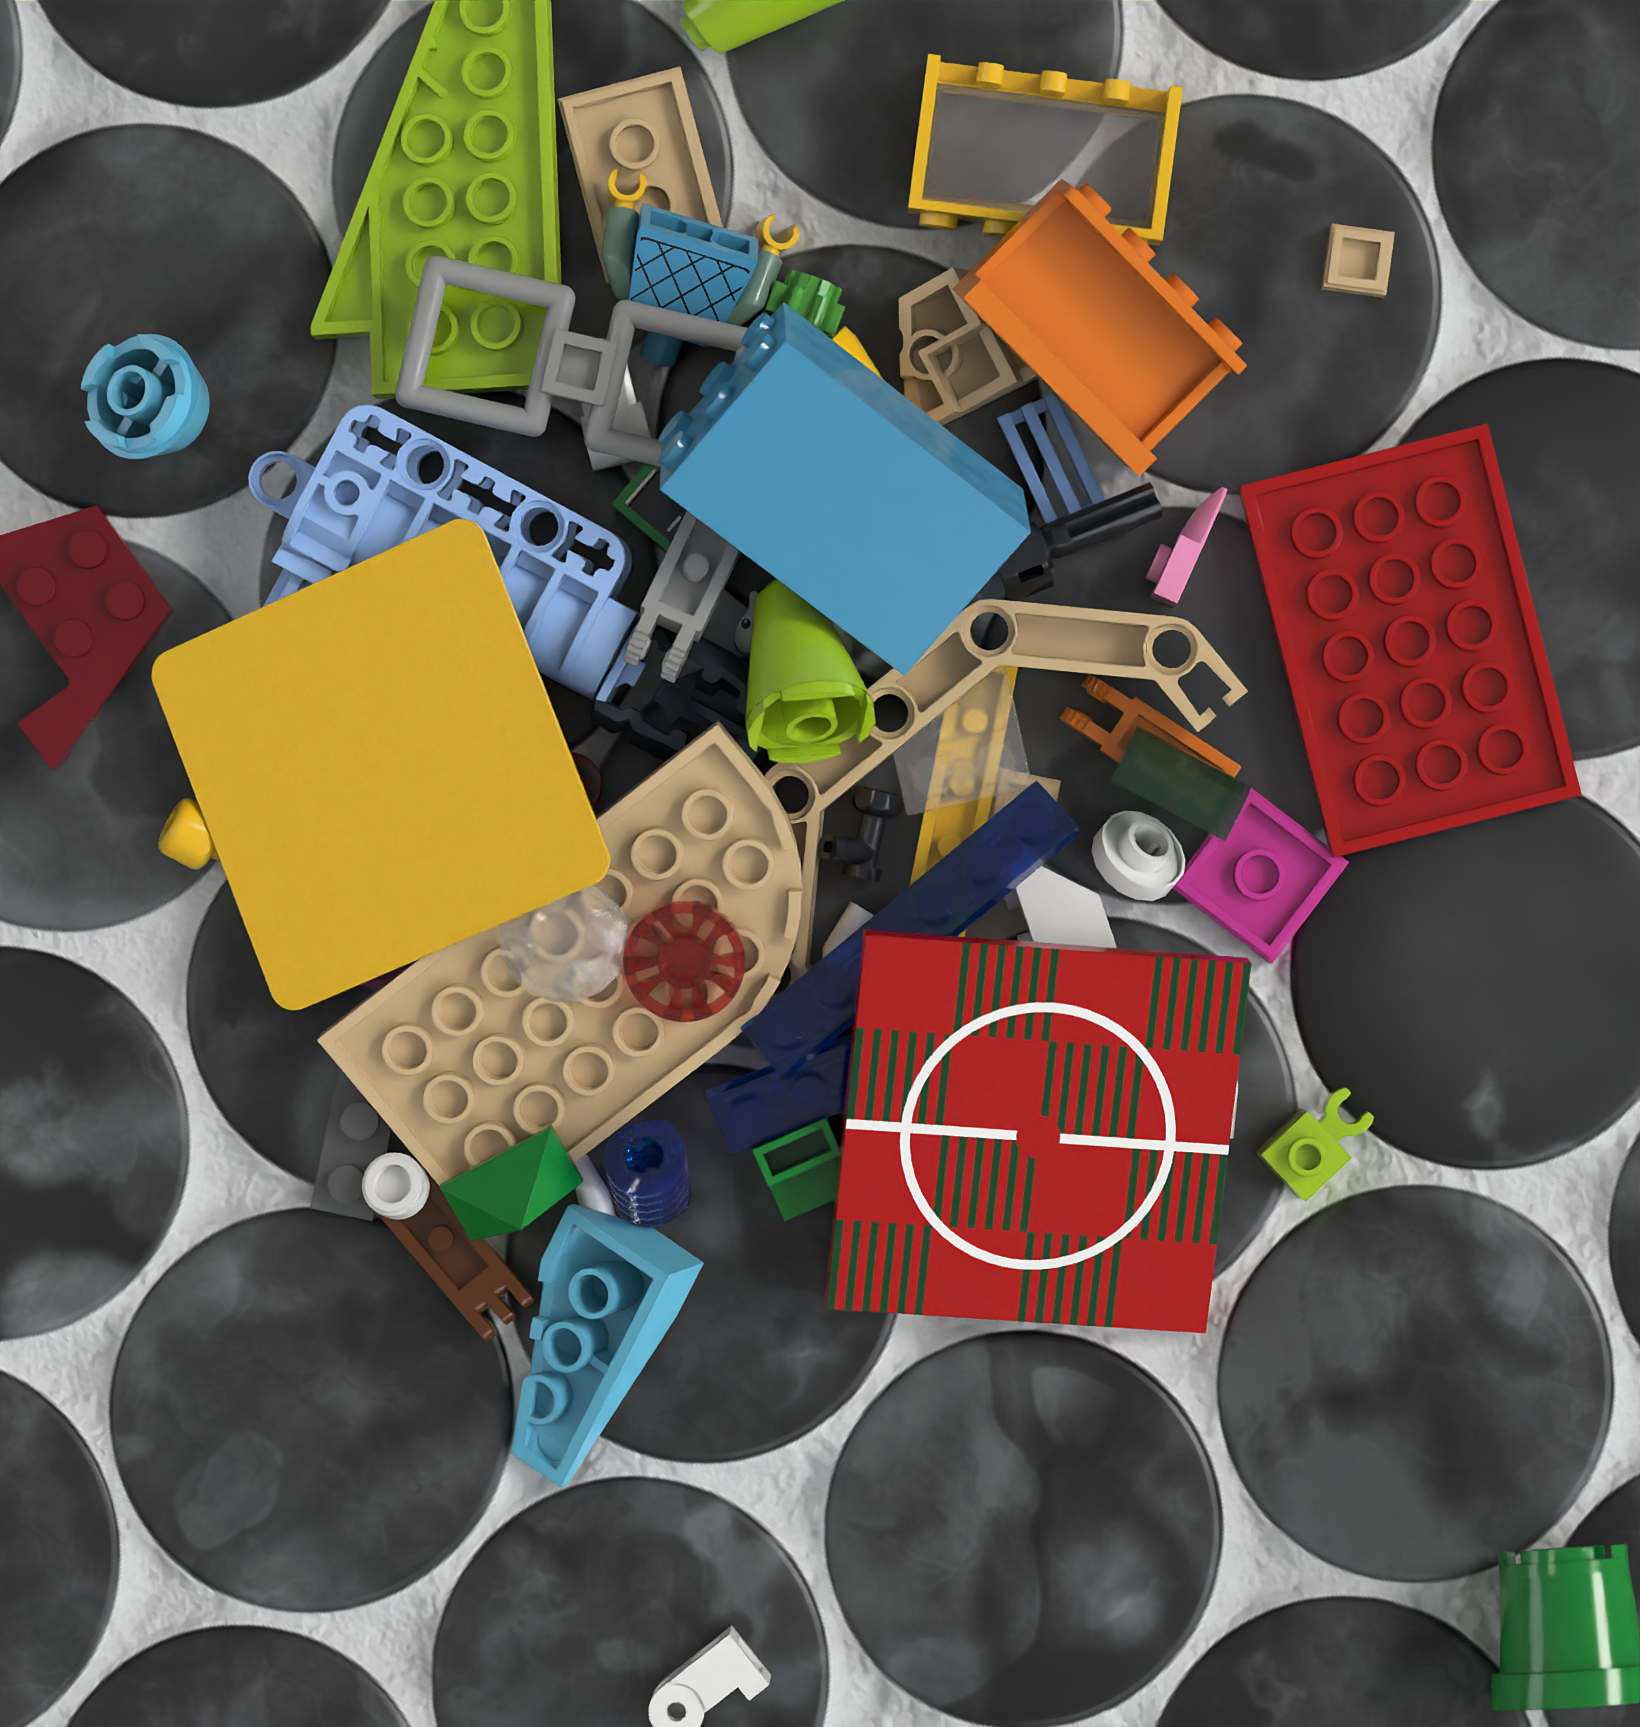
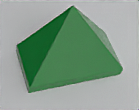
(512, 1186)

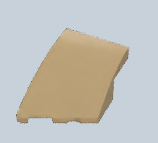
(950, 354)

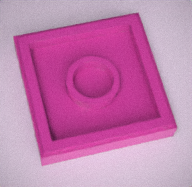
(1261, 877)

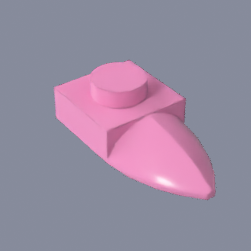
(1174, 565)

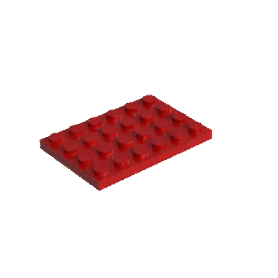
(1409, 640)

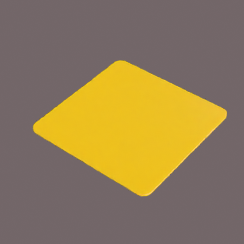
(380, 765)

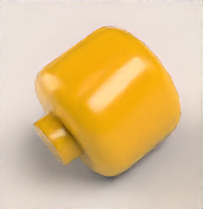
(187, 836)

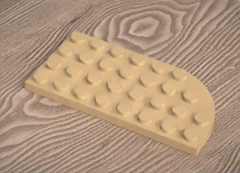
(479, 1063)

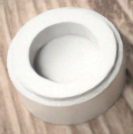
(395, 1186)

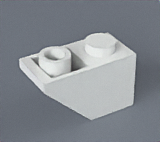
(1060, 911)

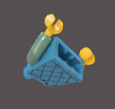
(686, 266)

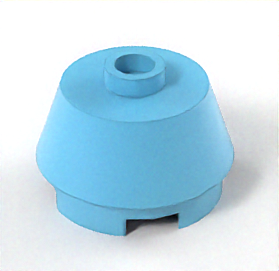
(145, 397)

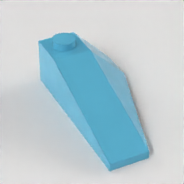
(599, 1320)

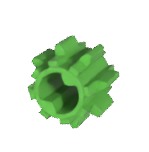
(810, 298)

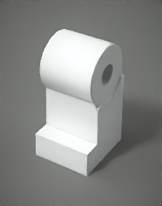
(706, 1680)

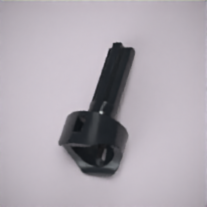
(1029, 566)

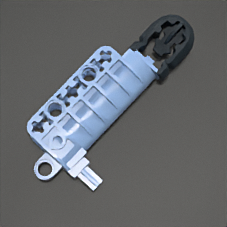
(576, 629)

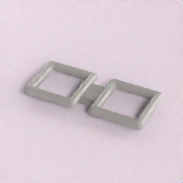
(565, 361)

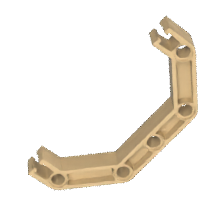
(1037, 638)

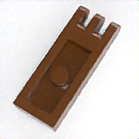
(464, 1270)

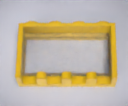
(1006, 137)

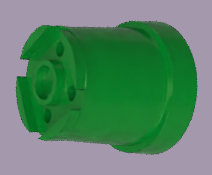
(1566, 1630)

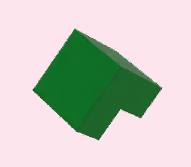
(801, 1167)

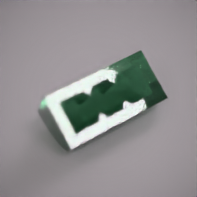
(1179, 784)

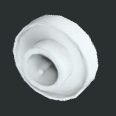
(1138, 855)

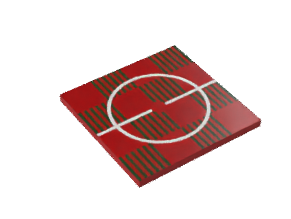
(1036, 1131)

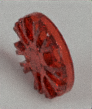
(684, 961)

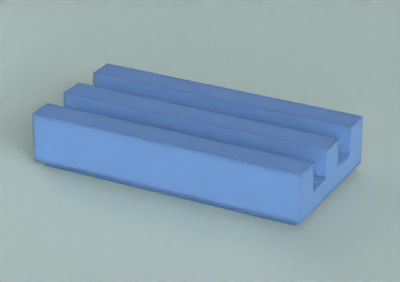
(1030, 414)

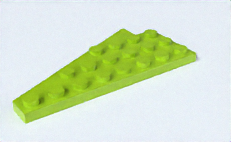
(462, 179)

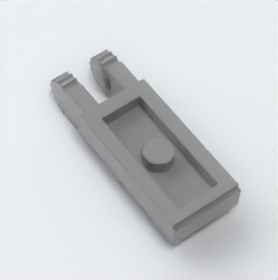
(683, 593)

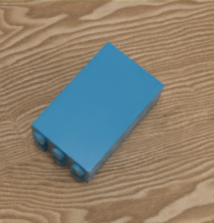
(841, 488)

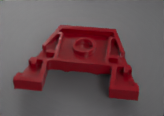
(87, 608)

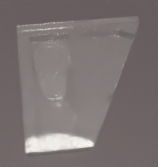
(966, 751)

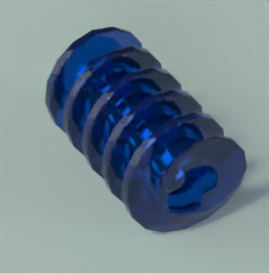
(648, 1173)

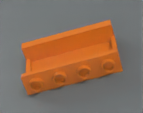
(1100, 322)

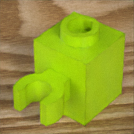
(1307, 1150)

